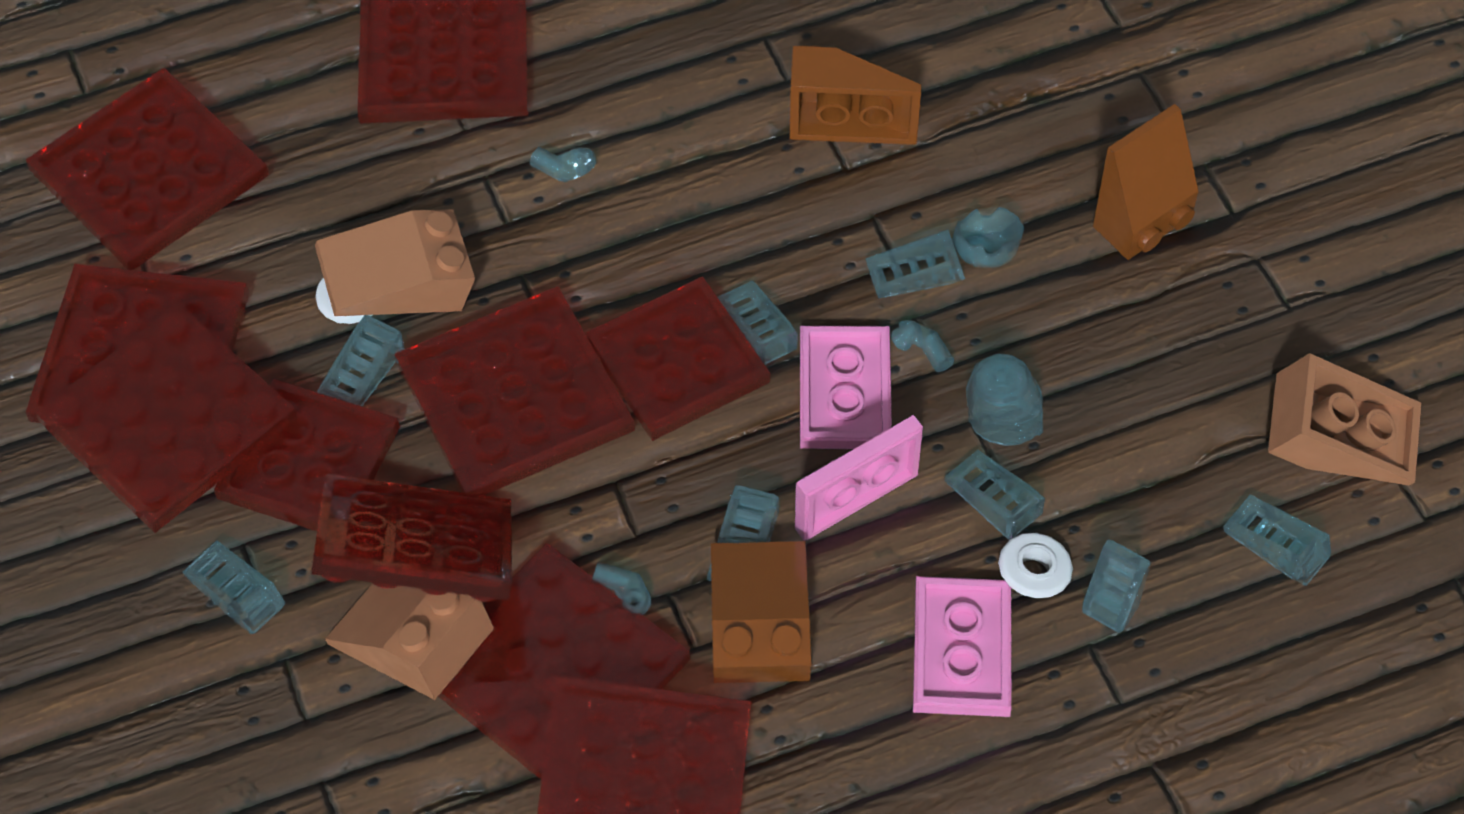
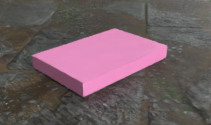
(844, 385)
(858, 478)
(962, 646)

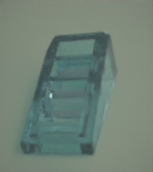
(933, 276)
(374, 340)
(772, 346)
(750, 509)
(1007, 522)
(1302, 557)
(1116, 586)
(252, 607)

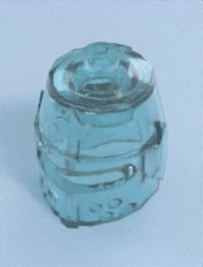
(1002, 398)

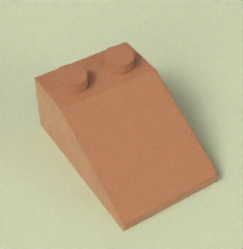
(398, 266)
(1343, 423)
(413, 635)

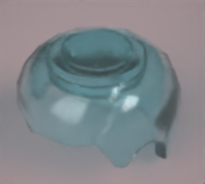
(988, 239)

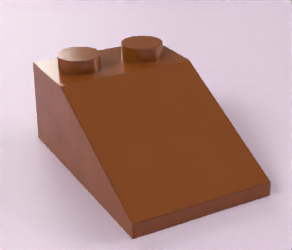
(850, 99)
(1147, 185)
(760, 612)

